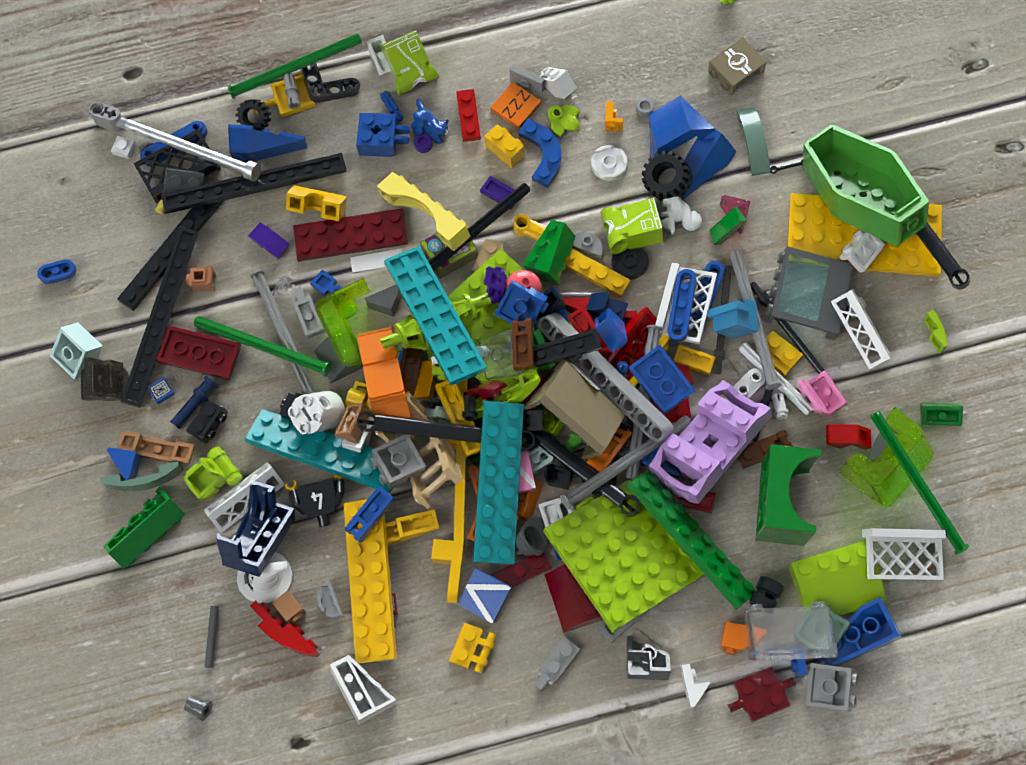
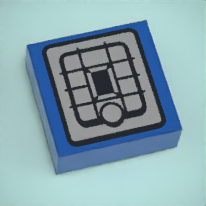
(161, 390)

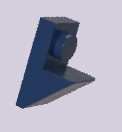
(601, 301)

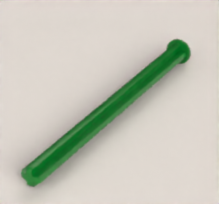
(294, 65)
(263, 345)
(919, 483)

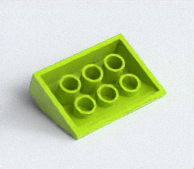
(837, 579)

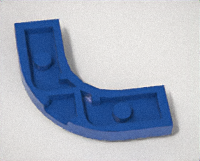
(550, 148)

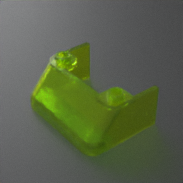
(333, 313)

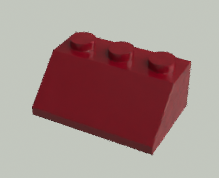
(570, 600)

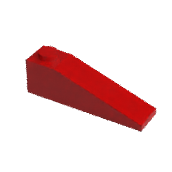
(636, 340)

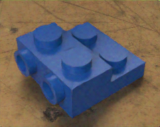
(521, 303)

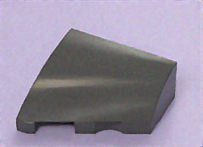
(646, 661)

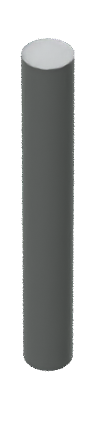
(211, 637)

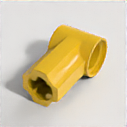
(532, 229)

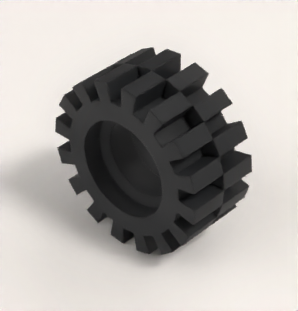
(260, 107)

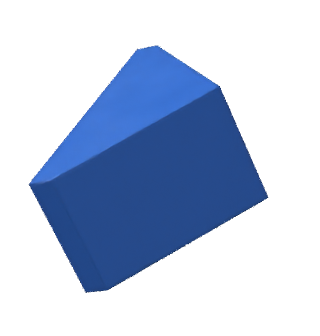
(126, 461)

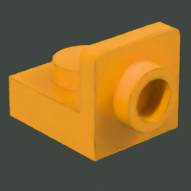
(611, 122)

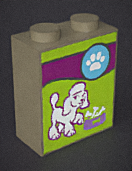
(433, 245)

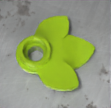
(566, 119)

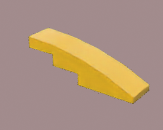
(411, 526)

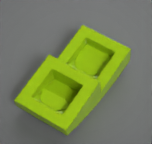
(938, 335)

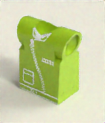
(408, 62)
(632, 225)

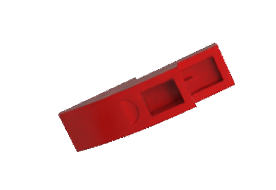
(289, 636)

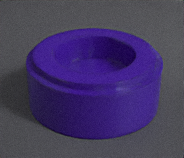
(423, 143)

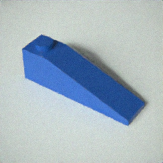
(256, 145)
(707, 158)
(869, 630)

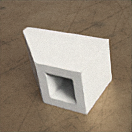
(558, 82)

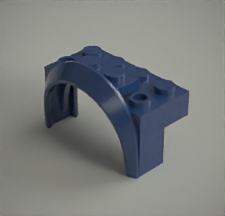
(252, 543)

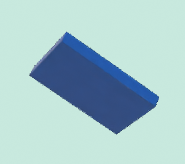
(661, 379)

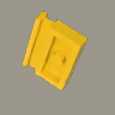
(782, 353)

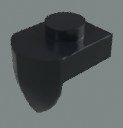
(558, 476)

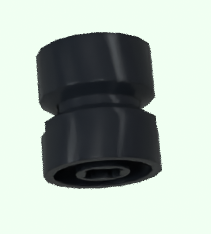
(767, 587)

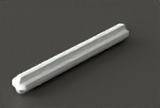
(786, 388)

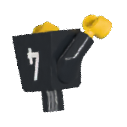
(318, 498)

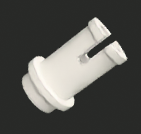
(780, 407)

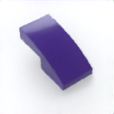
(268, 240)

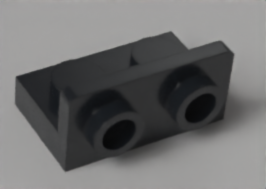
(207, 421)

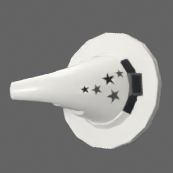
(270, 585)

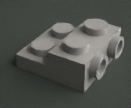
(397, 461)
(831, 687)

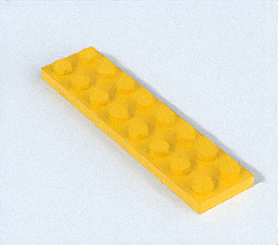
(370, 591)

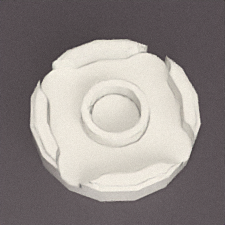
(609, 162)

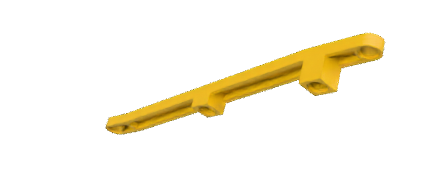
(453, 551)

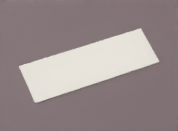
(371, 261)

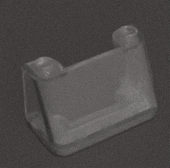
(790, 632)

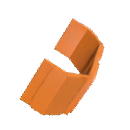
(383, 375)

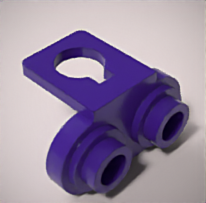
(495, 281)

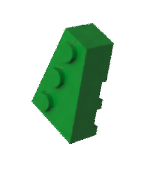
(550, 252)

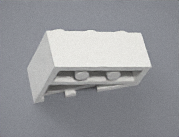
(360, 690)

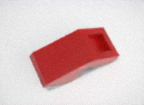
(848, 434)

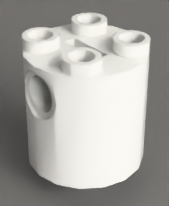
(316, 412)

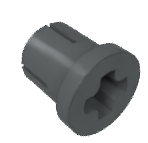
(198, 707)

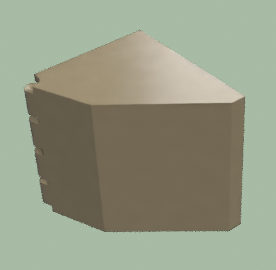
(579, 407)

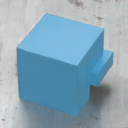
(735, 318)

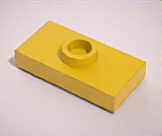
(696, 360)

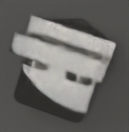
(103, 380)

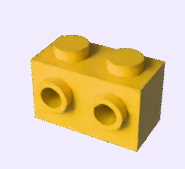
(504, 145)

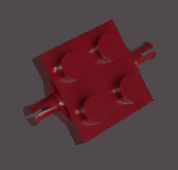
(761, 694)

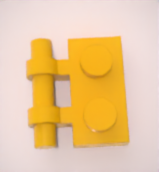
(466, 647)

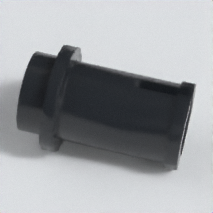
(469, 408)

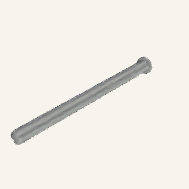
(281, 328)
(759, 337)
(638, 434)
(619, 466)

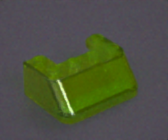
(885, 478)

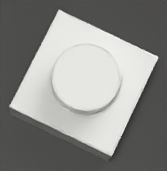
(123, 147)

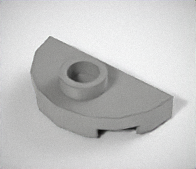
(589, 244)
(328, 601)

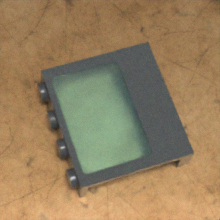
(806, 288)

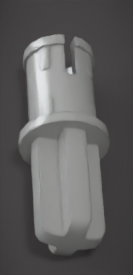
(291, 90)

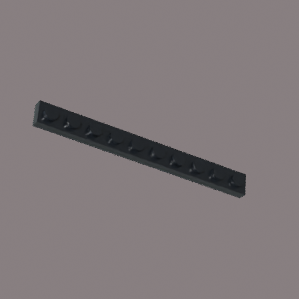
(240, 186)
(159, 317)

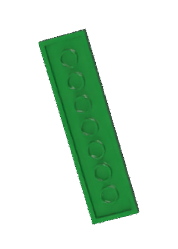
(692, 539)

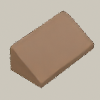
(347, 428)

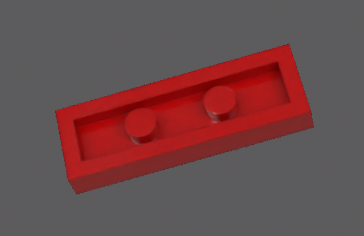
(468, 115)

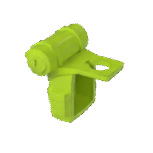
(211, 474)

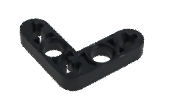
(324, 88)

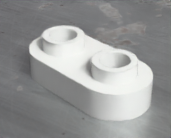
(750, 384)

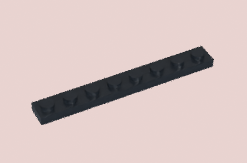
(157, 264)

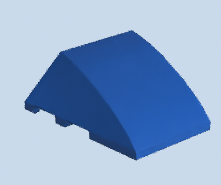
(675, 125)

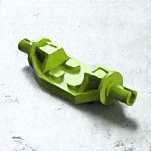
(410, 327)

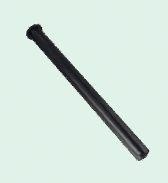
(482, 224)

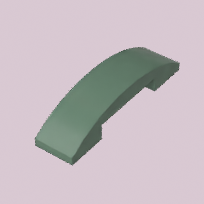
(755, 141)
(167, 473)

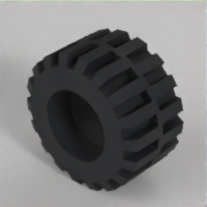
(657, 166)

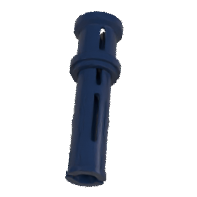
(200, 394)

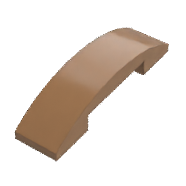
(156, 448)

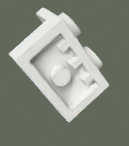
(862, 250)

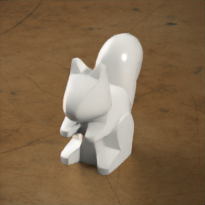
(679, 212)

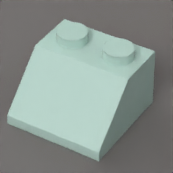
(72, 347)

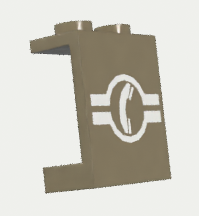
(736, 65)

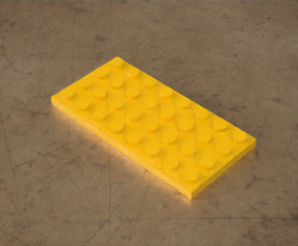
(819, 232)

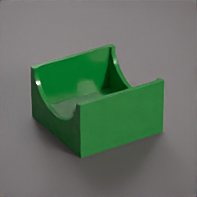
(775, 515)

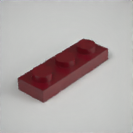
(523, 570)

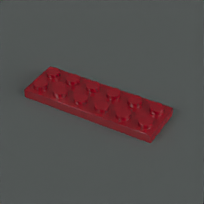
(350, 235)

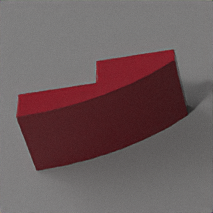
(486, 389)

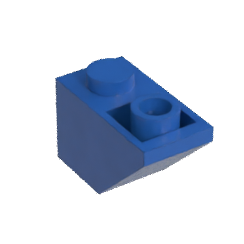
(611, 329)

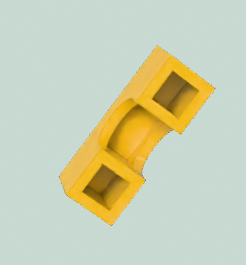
(303, 199)

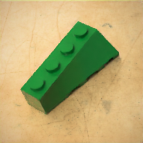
(144, 529)

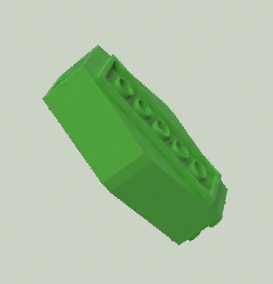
(893, 200)

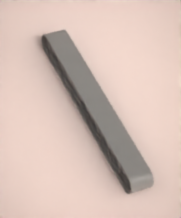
(595, 367)

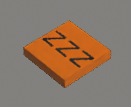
(515, 105)

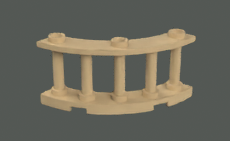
(446, 454)

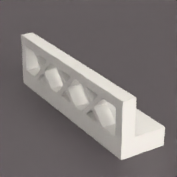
(868, 325)
(237, 494)

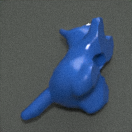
(426, 122)

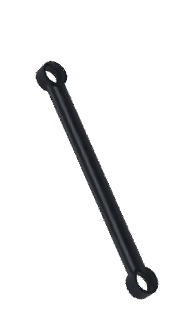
(943, 257)
(428, 429)
(584, 471)

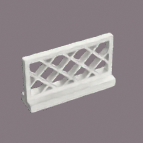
(666, 303)
(908, 536)

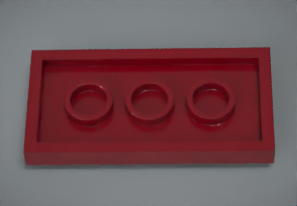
(198, 352)

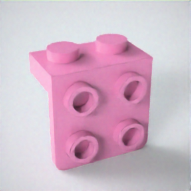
(823, 394)

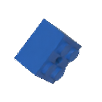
(379, 135)

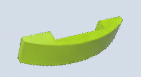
(528, 382)

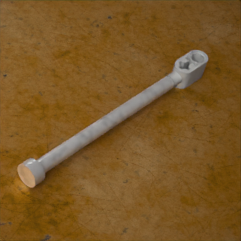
(111, 119)

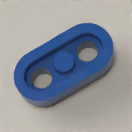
(57, 271)

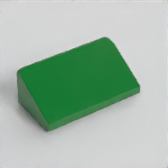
(727, 226)
(941, 414)

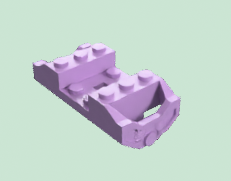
(720, 422)

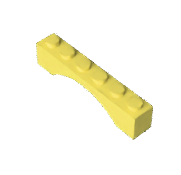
(400, 193)

